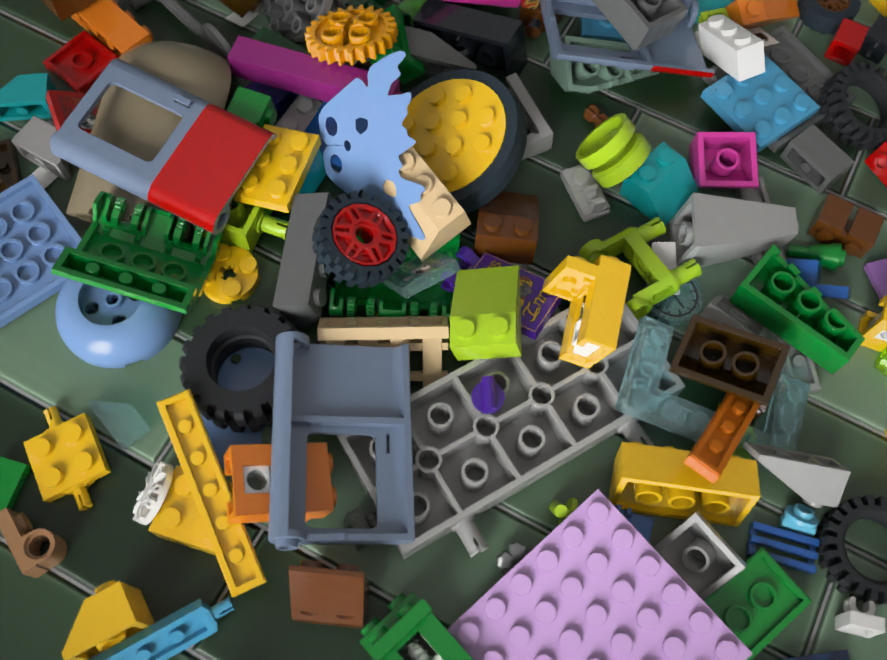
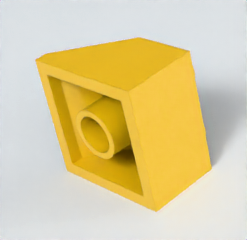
(106, 620)

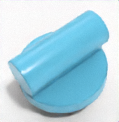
(799, 519)

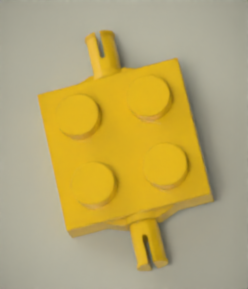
(67, 458)

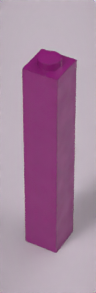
(293, 70)

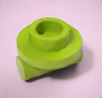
(563, 511)

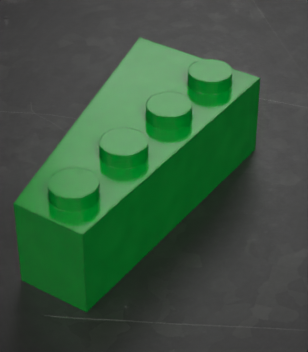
(796, 312)

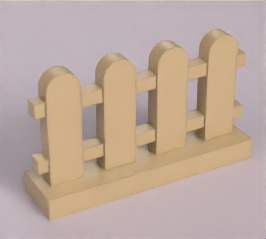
(398, 331)

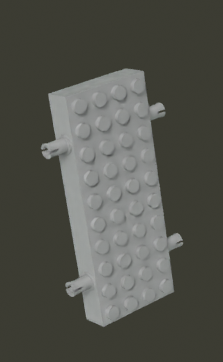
(479, 459)

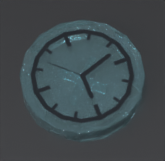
(679, 308)

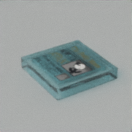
(418, 275)

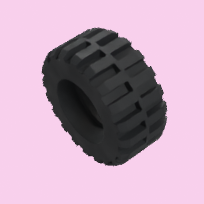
(209, 350)

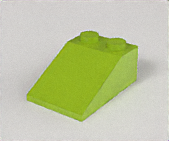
(486, 314)

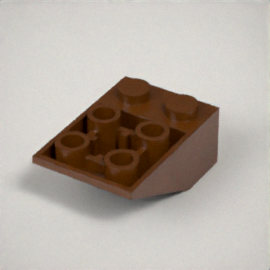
(328, 595)

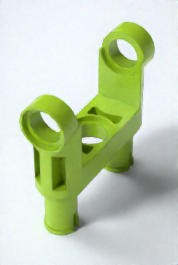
(634, 246)

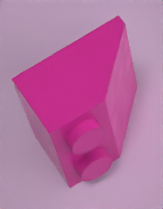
(724, 160)

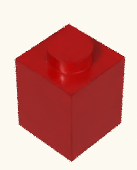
(846, 42)

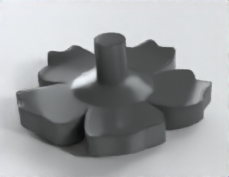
(509, 560)

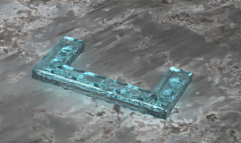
(644, 401)

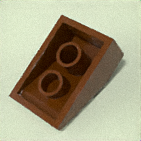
(508, 227)

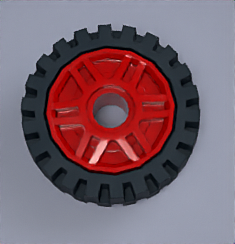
(348, 257)

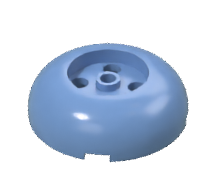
(94, 338)

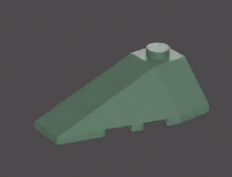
(593, 77)

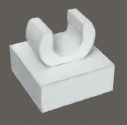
(857, 622)

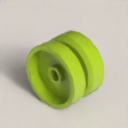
(613, 150)

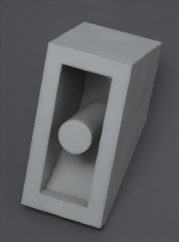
(34, 145)

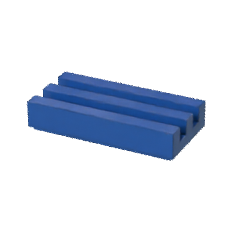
(811, 543)

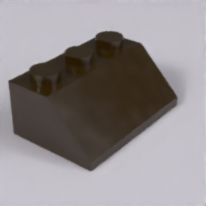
(730, 359)

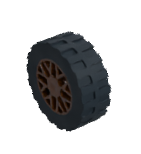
(827, 15)

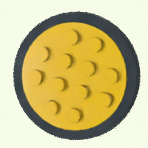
(467, 133)

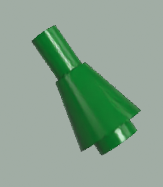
(829, 254)

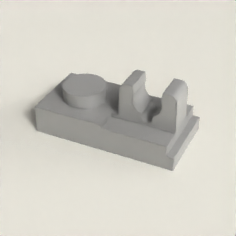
(585, 192)

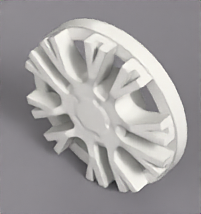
(154, 493)

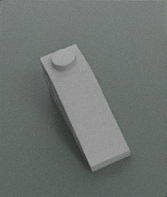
(813, 477)

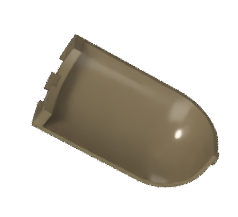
(144, 126)

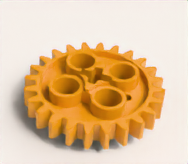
(351, 35)

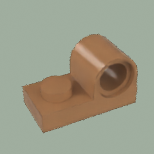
(26, 544)

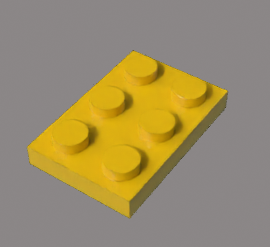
(279, 170)

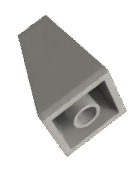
(727, 228)

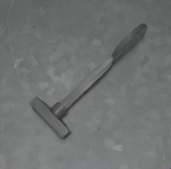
(210, 35)

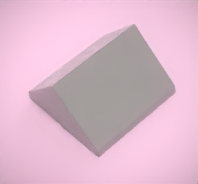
(700, 555)

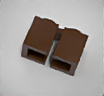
(832, 226)

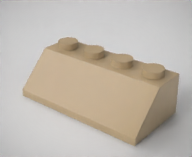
(436, 213)

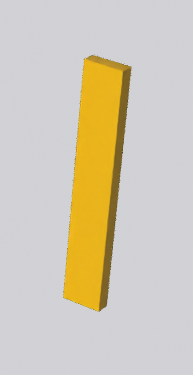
(211, 492)

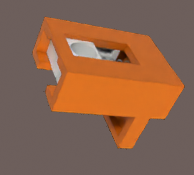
(255, 462)

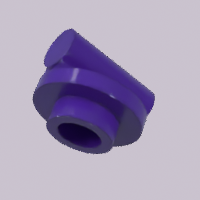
(487, 395)

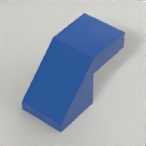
(811, 271)

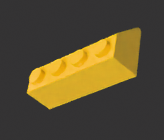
(661, 484)

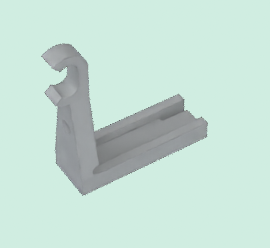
(540, 134)

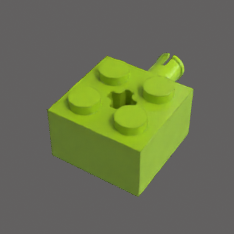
(248, 223)

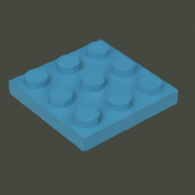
(761, 104)

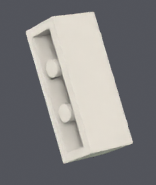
(732, 47)

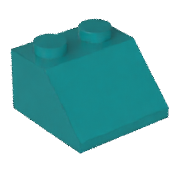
(660, 184)

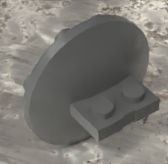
(294, 16)

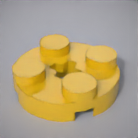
(235, 288)

